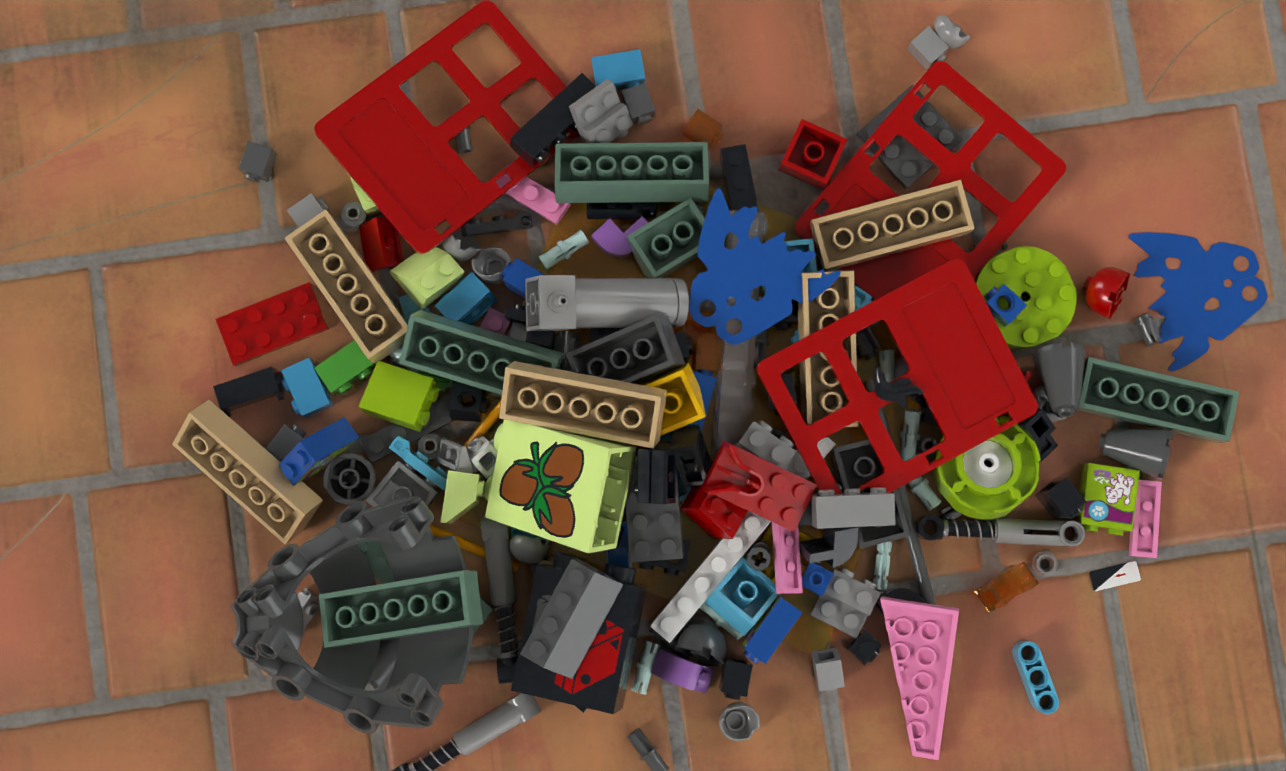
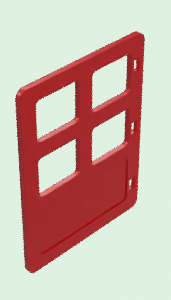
(407, 160)
(859, 187)
(950, 355)

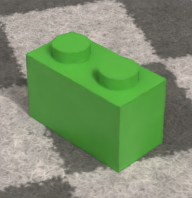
(345, 368)

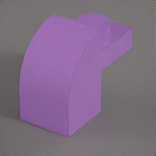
(613, 240)
(682, 671)

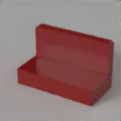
(380, 244)

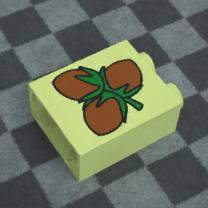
(560, 485)

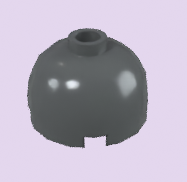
(349, 478)
(703, 643)

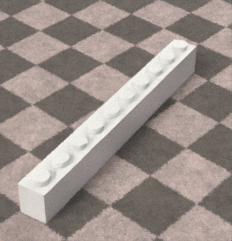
(720, 562)

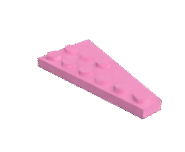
(922, 658)

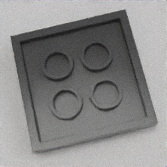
(901, 157)

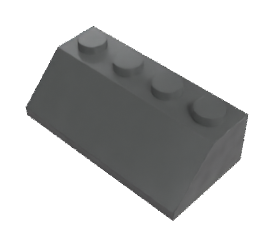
(572, 618)

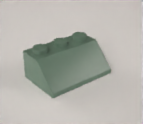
(668, 241)

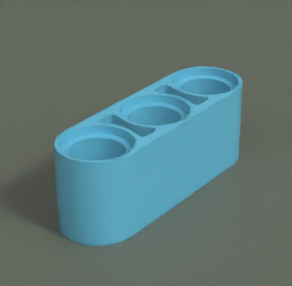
(1044, 685)

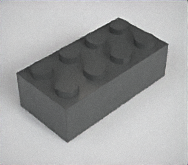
(631, 353)
(855, 466)
(653, 528)

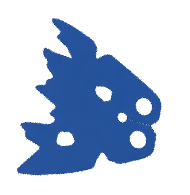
(744, 268)
(1192, 285)

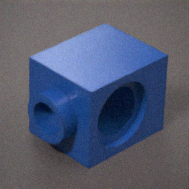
(1015, 304)
(816, 578)

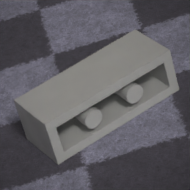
(853, 508)

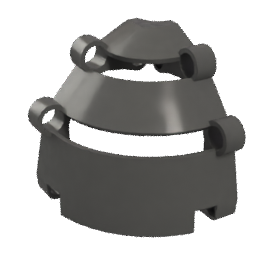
(273, 622)

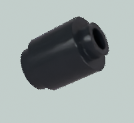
(866, 344)

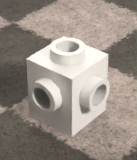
(482, 456)

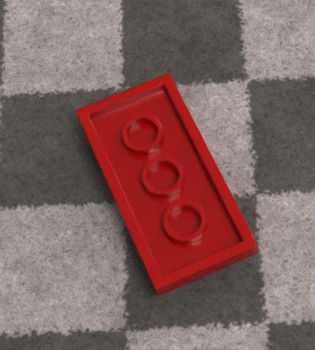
(272, 324)

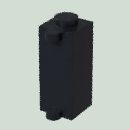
(249, 389)

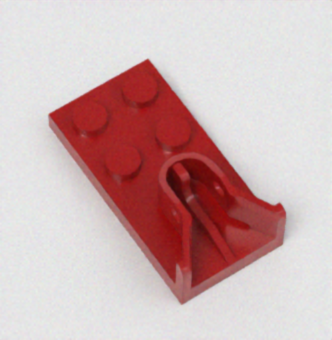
(758, 486)

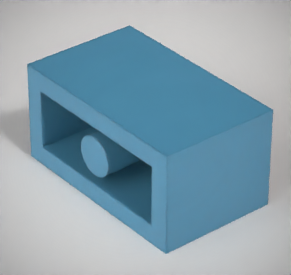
(621, 68)
(467, 300)
(306, 388)

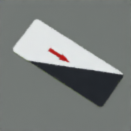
(1115, 576)

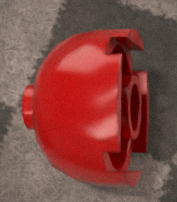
(1105, 290)

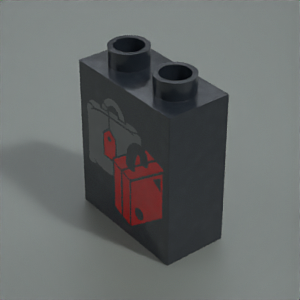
(606, 668)

